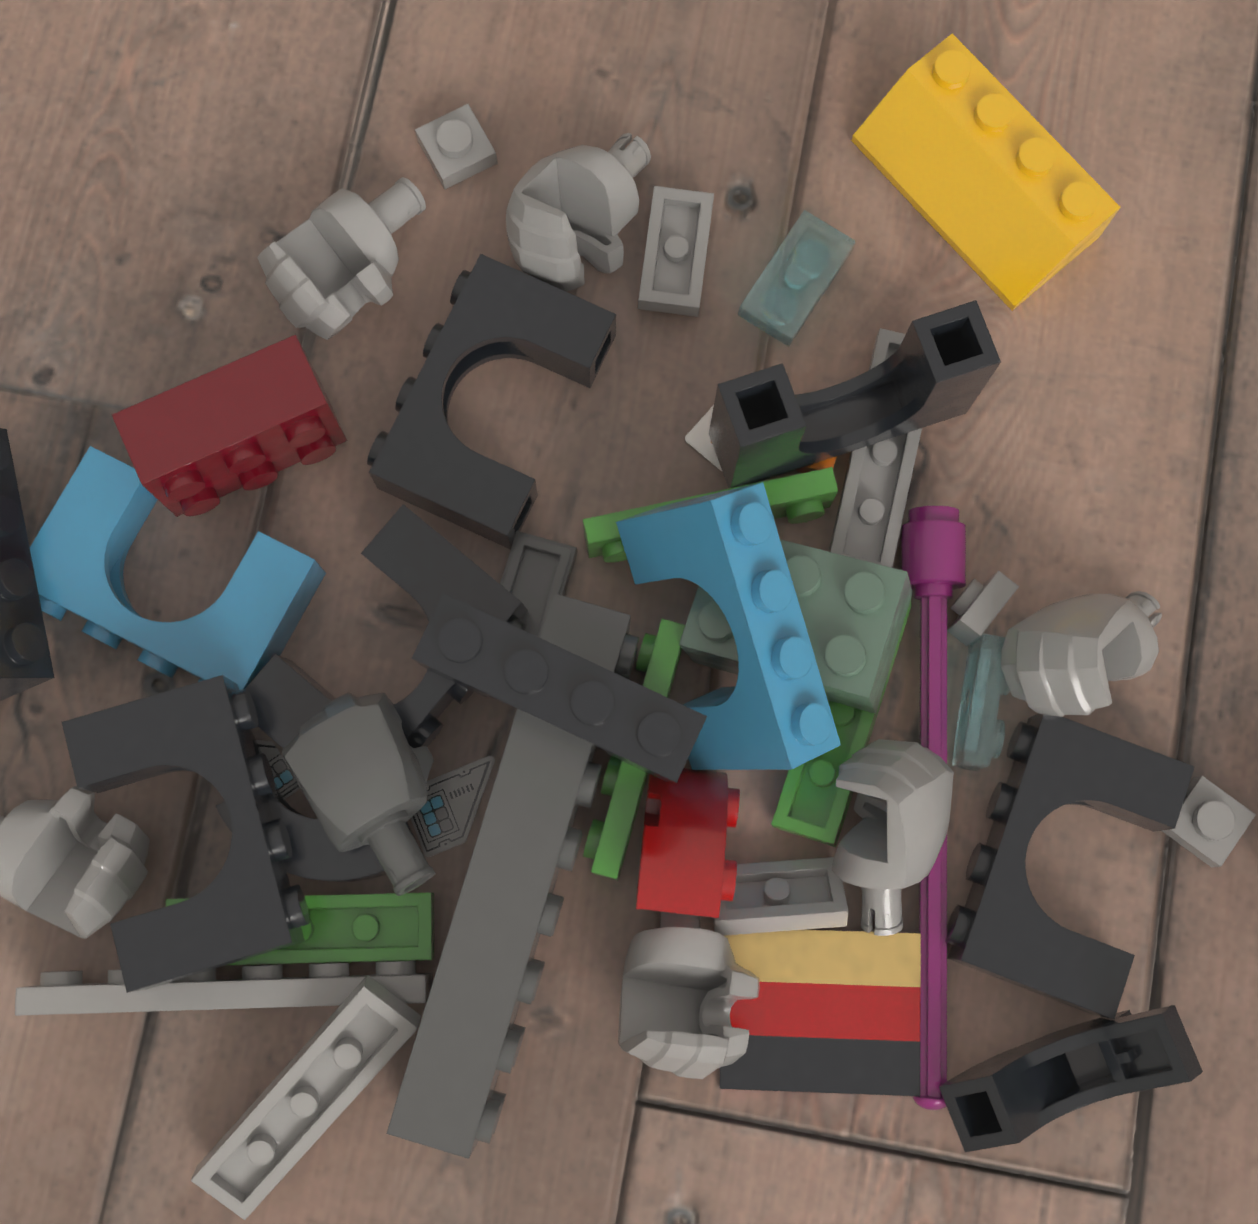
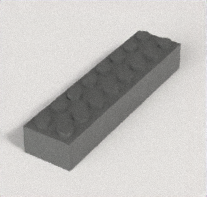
(506, 906)

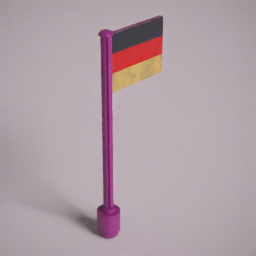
(852, 1004)

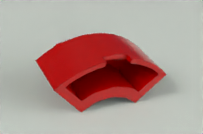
(686, 844)

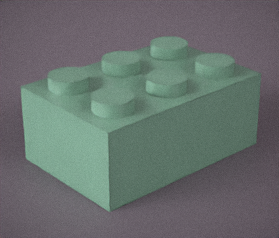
(850, 617)

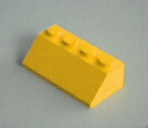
(984, 172)

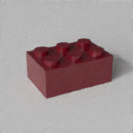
(230, 429)

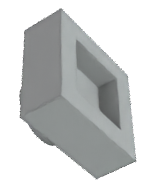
(456, 146)
(979, 606)
(1210, 822)

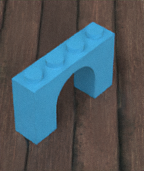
(734, 552)
(81, 570)

